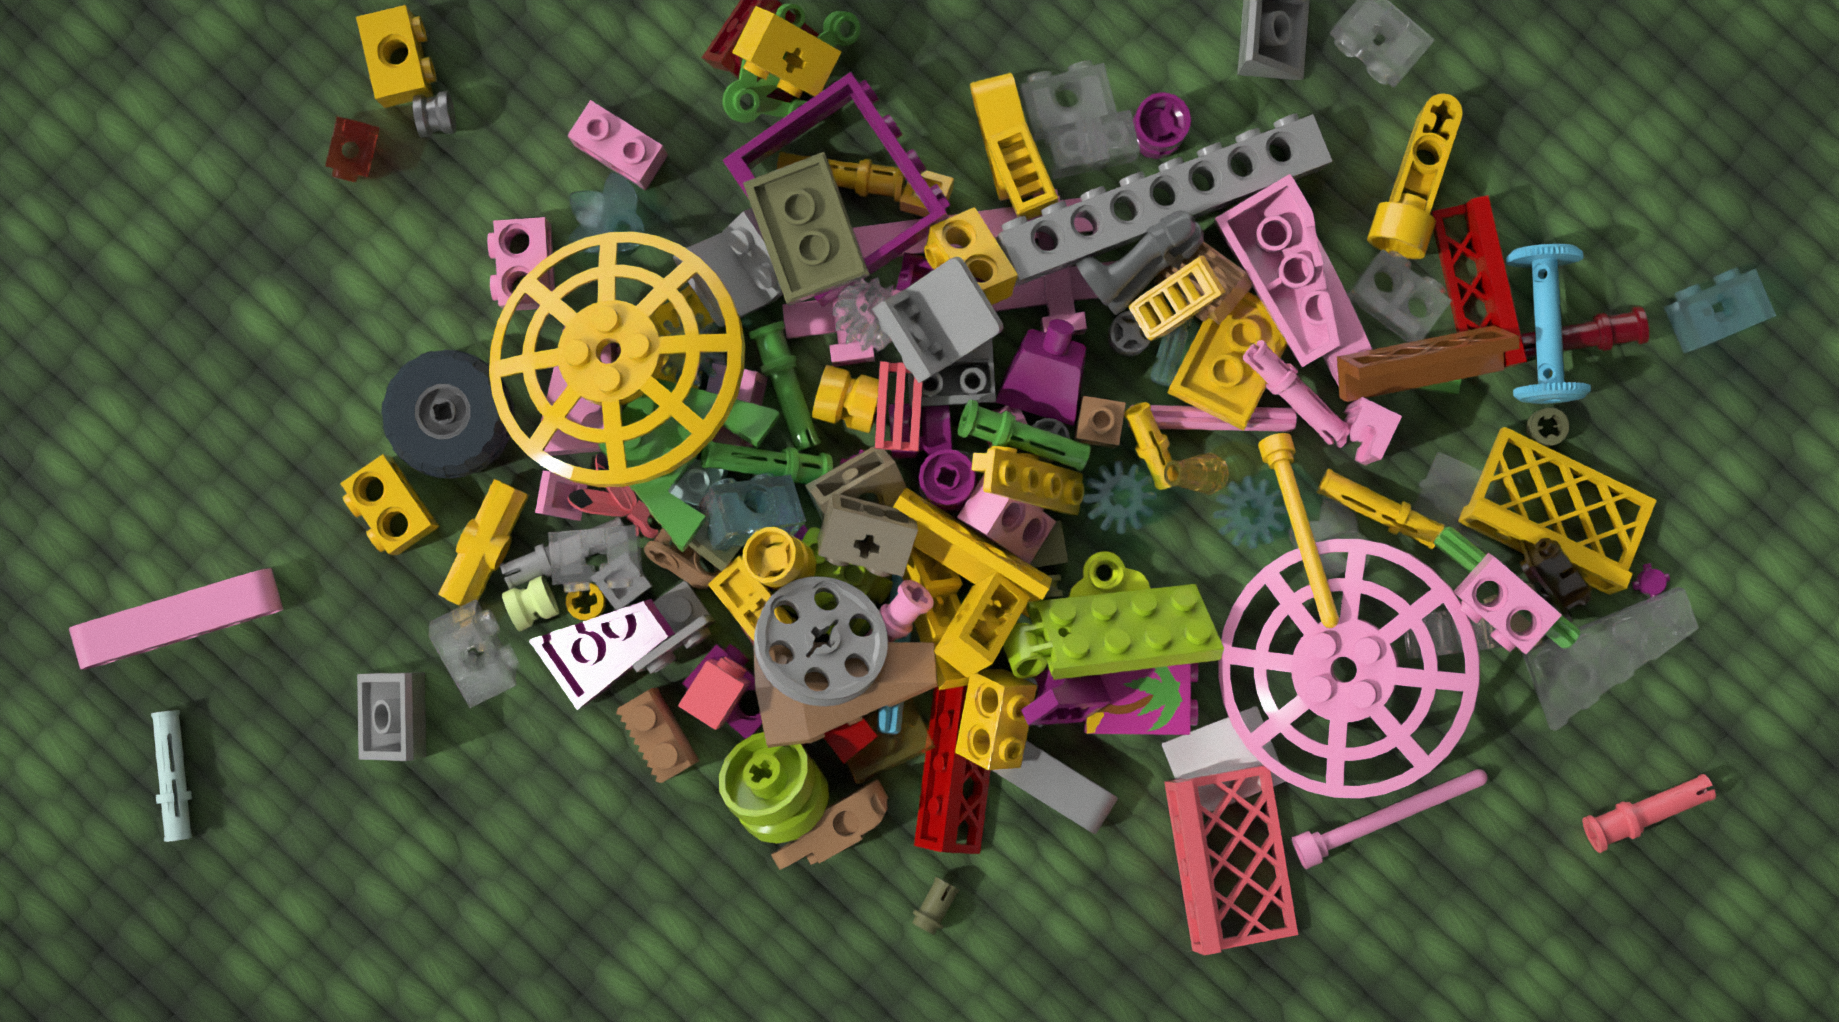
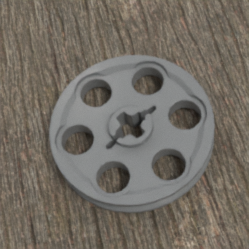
(828, 658)

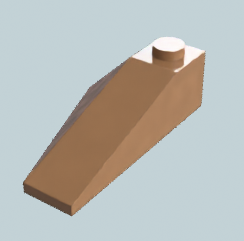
(905, 674)

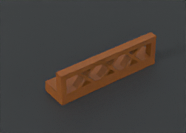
(1423, 362)

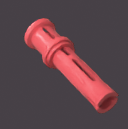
(1630, 819)

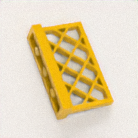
(1514, 527)

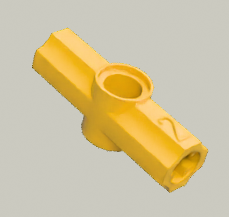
(484, 543)

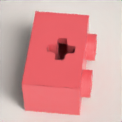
(715, 691)

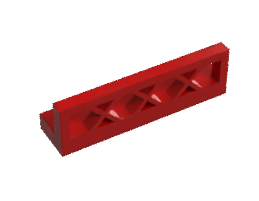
(1490, 272)
(944, 773)

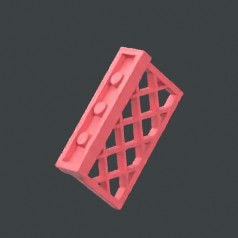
(1195, 864)

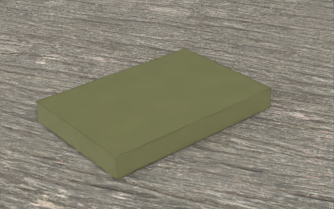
(806, 229)

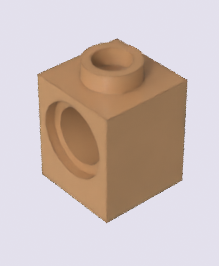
(1099, 422)

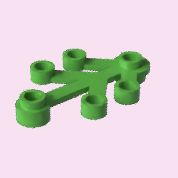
(761, 88)

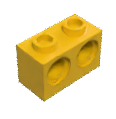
(979, 252)
(397, 498)
(992, 720)

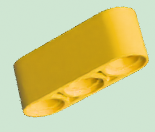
(998, 110)

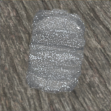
(857, 315)

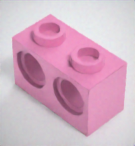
(617, 145)
(511, 265)
(1007, 522)
(1511, 597)

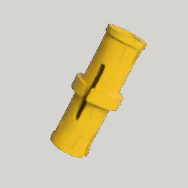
(1151, 443)

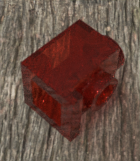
(364, 136)

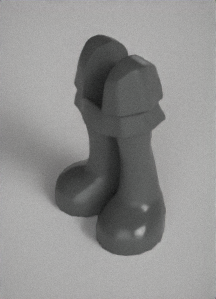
(1164, 245)

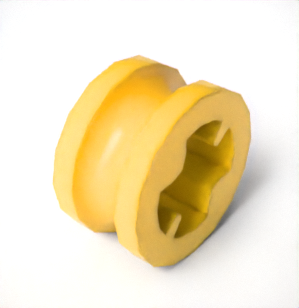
(595, 610)

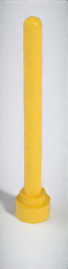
(1278, 453)

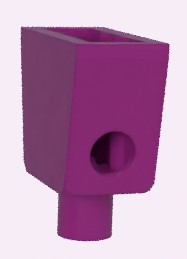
(1046, 374)

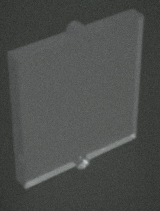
(1448, 490)

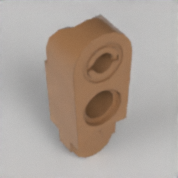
(839, 827)

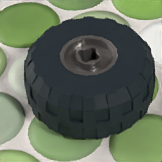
(444, 414)

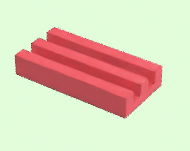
(897, 444)

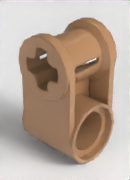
(683, 564)

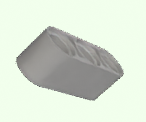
(1061, 788)

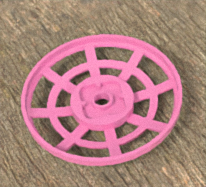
(1375, 664)

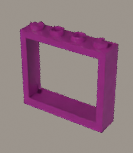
(887, 131)

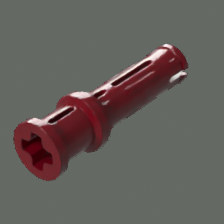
(1601, 332)

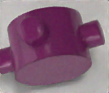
(1651, 581)

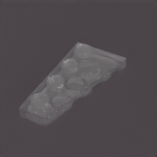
(1607, 653)

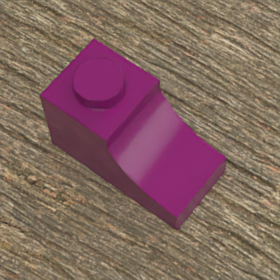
(1065, 699)

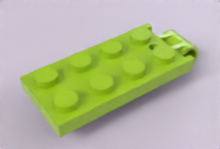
(1113, 633)

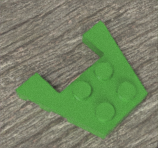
(677, 518)

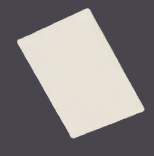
(1218, 750)

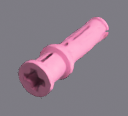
(904, 609)

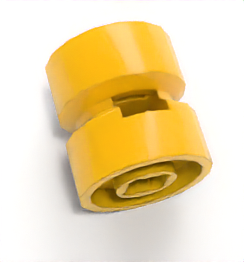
(846, 399)
(777, 558)

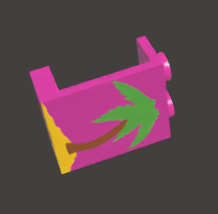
(1147, 702)

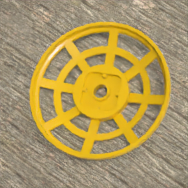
(631, 373)

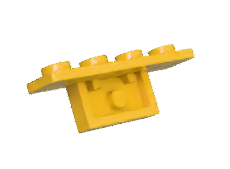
(1029, 480)

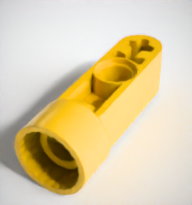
(1406, 220)

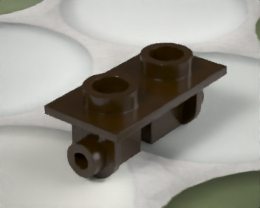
(1544, 565)

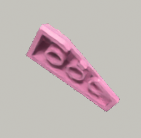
(1280, 251)

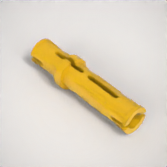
(1380, 508)

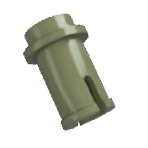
(935, 906)

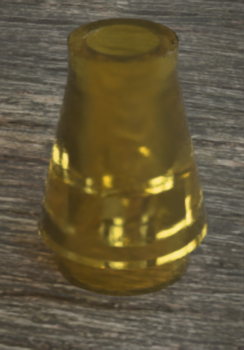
(1198, 473)

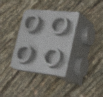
(938, 319)

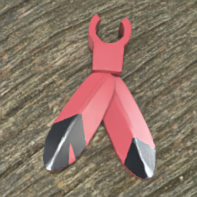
(618, 502)

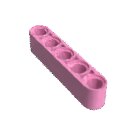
(176, 618)

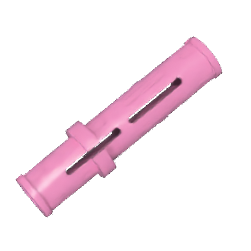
(1285, 382)

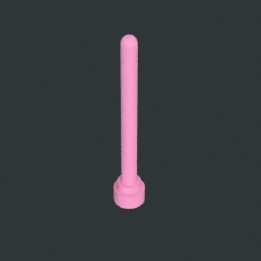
(1313, 847)

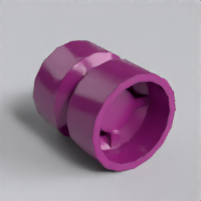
(1161, 125)
(935, 430)
(948, 479)

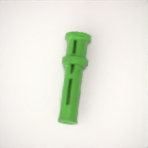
(780, 366)
(1004, 430)
(802, 467)

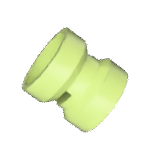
(530, 603)

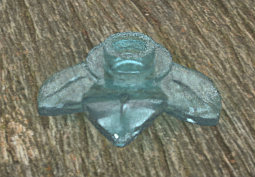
(606, 211)

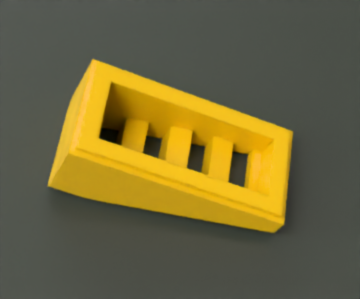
(1011, 136)
(1153, 311)

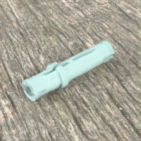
(176, 826)

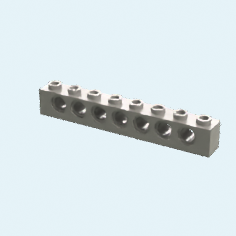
(1297, 137)

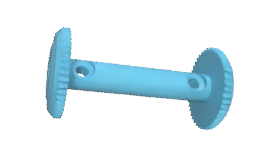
(1548, 322)

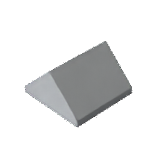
(1273, 38)
(391, 716)

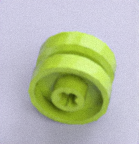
(773, 789)

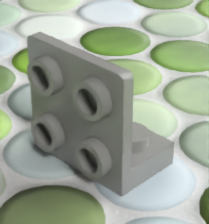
(741, 264)
(687, 619)

